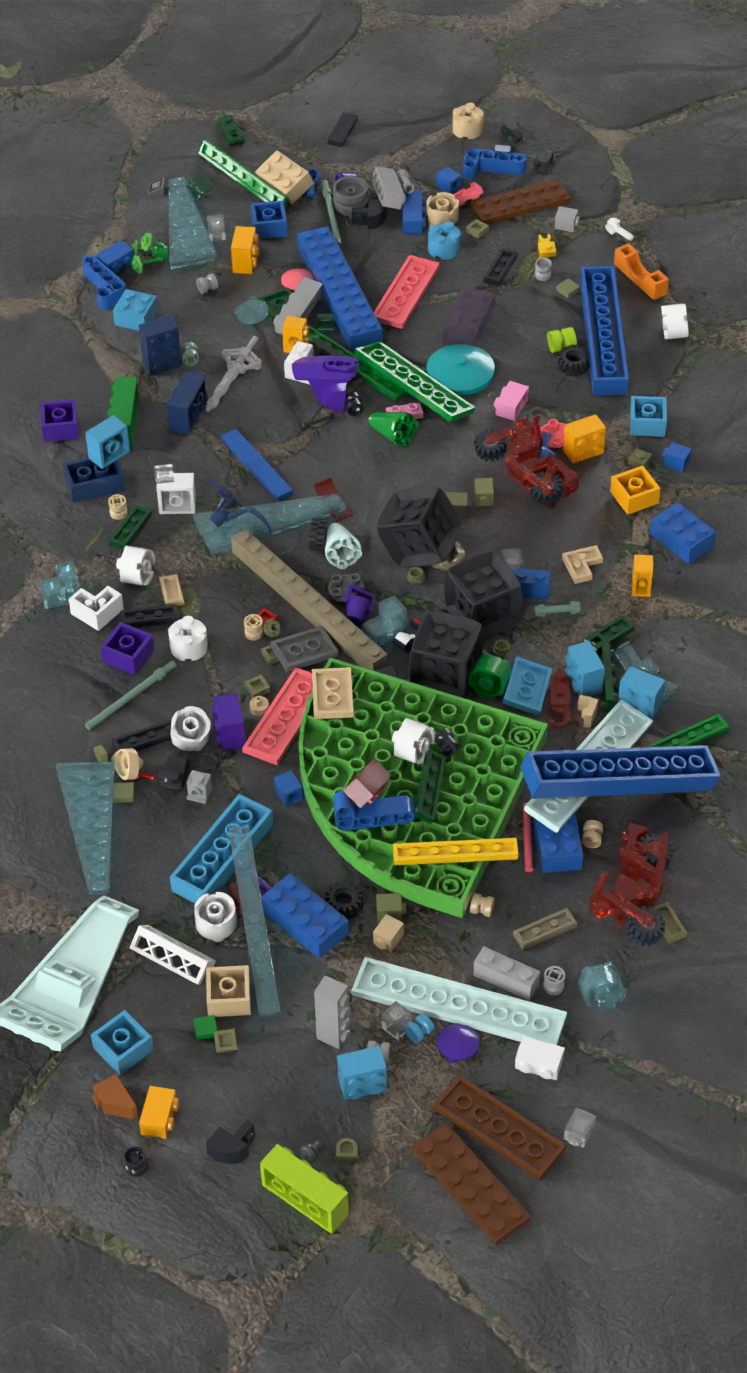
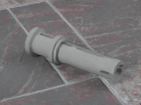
(405, 181)

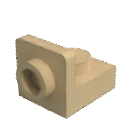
(589, 709)

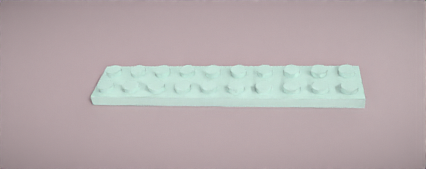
(618, 729)
(458, 1002)

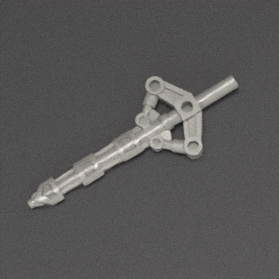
(234, 368)

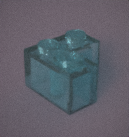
(59, 589)
(390, 621)

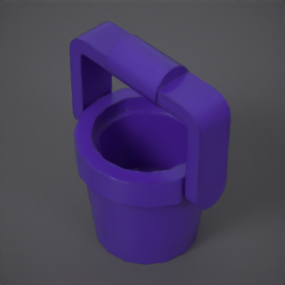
(357, 606)

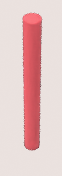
(527, 840)

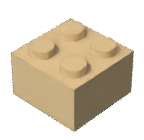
(228, 991)

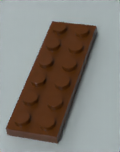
(520, 201)
(499, 1127)
(471, 1183)

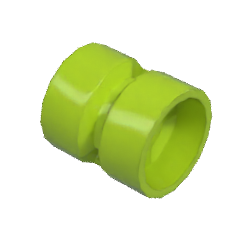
(559, 340)

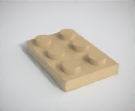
(332, 693)

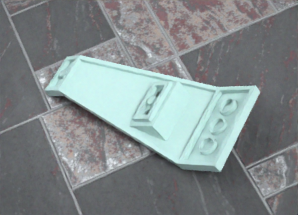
(63, 988)

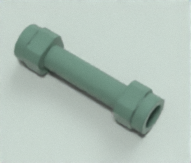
(573, 607)

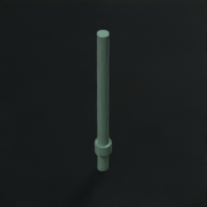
(327, 194)
(158, 674)

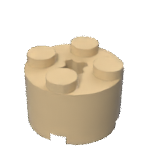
(468, 121)
(442, 209)

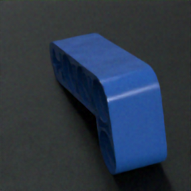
(492, 161)
(109, 284)
(379, 813)

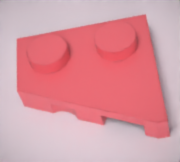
(470, 193)

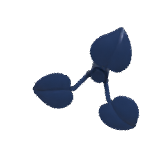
(220, 514)

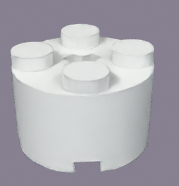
(675, 321)
(136, 565)
(188, 639)
(187, 738)
(413, 741)
(215, 916)

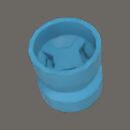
(420, 1027)

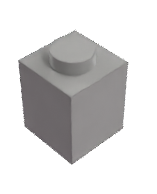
(566, 219)

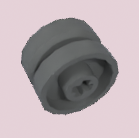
(350, 193)

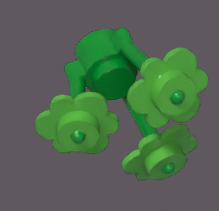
(160, 252)

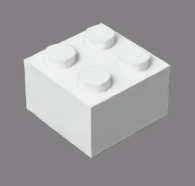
(177, 496)

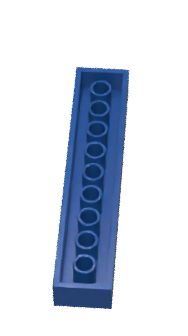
(339, 288)
(604, 331)
(619, 771)

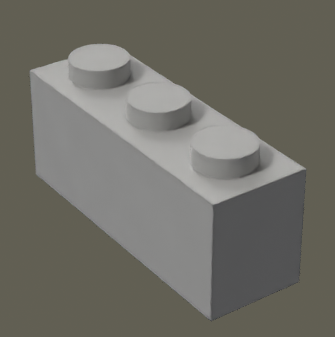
(506, 973)

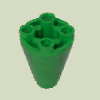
(395, 426)

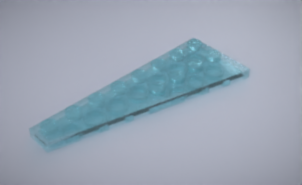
(187, 233)
(279, 515)
(89, 804)

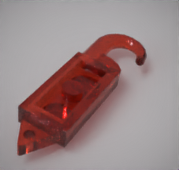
(560, 697)

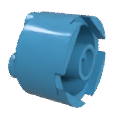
(444, 240)

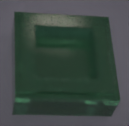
(325, 321)

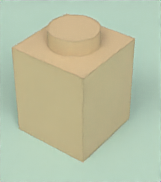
(388, 933)

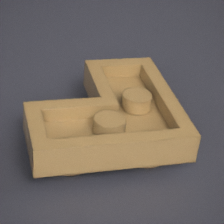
(578, 562)

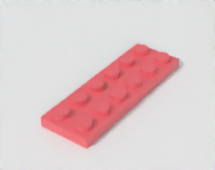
(406, 291)
(282, 719)

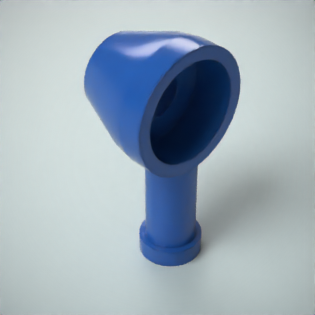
(315, 175)
(545, 451)

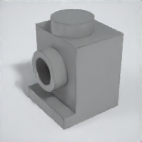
(199, 786)

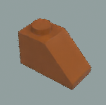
(114, 1098)

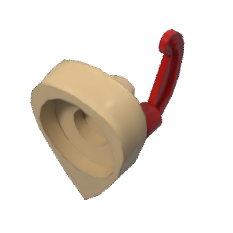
(128, 764)

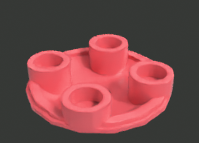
(294, 276)
(556, 429)

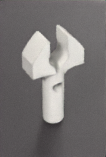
(613, 227)

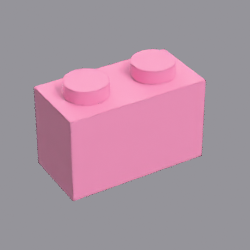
(511, 400)

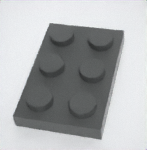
(304, 648)

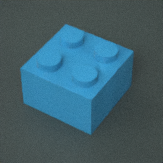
(135, 309)
(648, 416)
(107, 441)
(585, 669)
(642, 691)
(122, 1042)
(362, 1073)

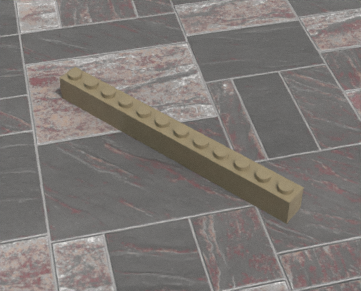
(308, 601)

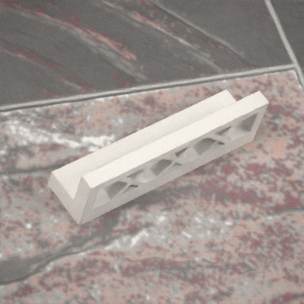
(176, 947)

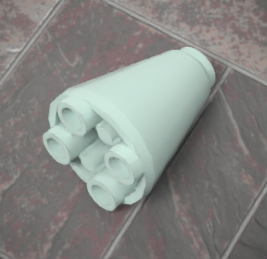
(341, 547)

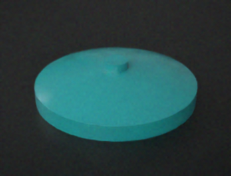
(462, 368)

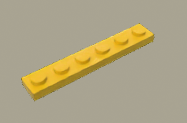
(455, 851)

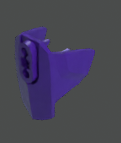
(327, 377)

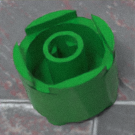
(489, 676)

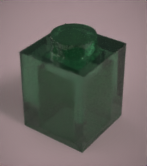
(200, 186)

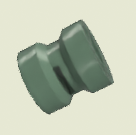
(190, 353)

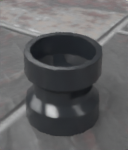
(354, 404)
(446, 740)
(135, 1161)

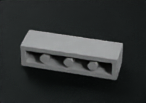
(388, 187)
(300, 302)
(332, 1012)

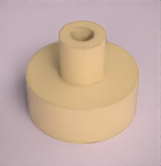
(259, 705)

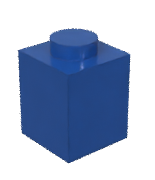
(448, 180)
(677, 457)
(288, 788)

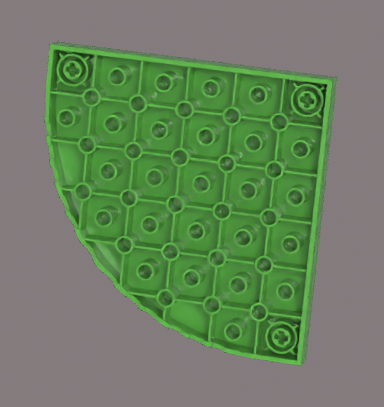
(475, 792)

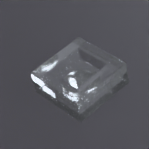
(164, 473)

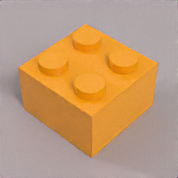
(244, 250)
(584, 438)
(635, 490)

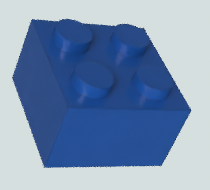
(269, 219)

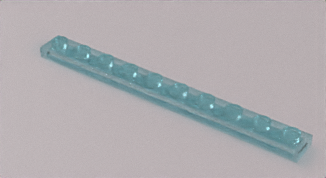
(254, 921)

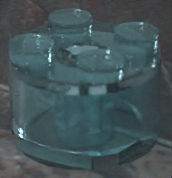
(601, 987)

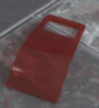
(327, 487)

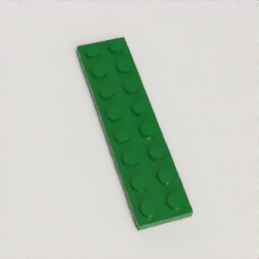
(414, 381)

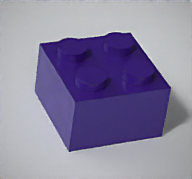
(59, 420)
(127, 648)
(228, 722)

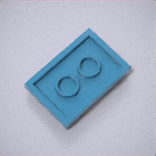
(527, 686)

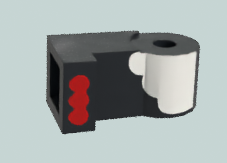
(405, 637)

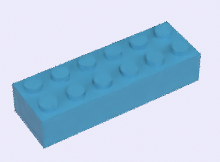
(211, 860)

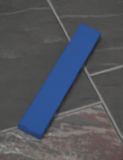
(257, 465)

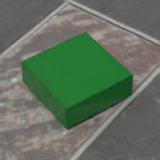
(205, 1027)

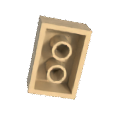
(285, 176)

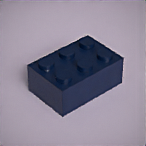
(160, 345)
(187, 402)
(88, 480)

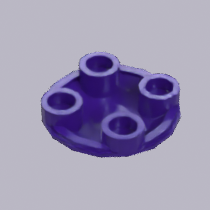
(458, 1042)

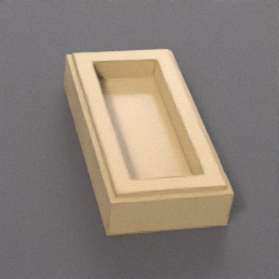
(171, 590)

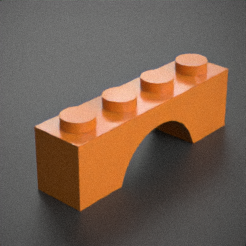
(629, 262)

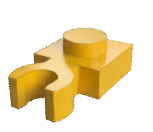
(546, 247)

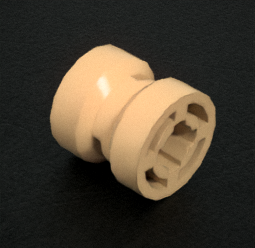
(117, 506)
(253, 627)
(592, 834)
(482, 905)

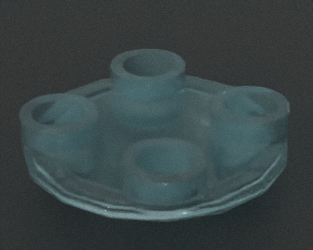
(252, 311)

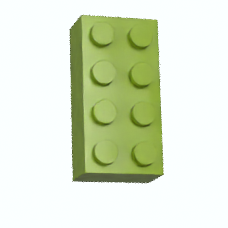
(304, 1188)

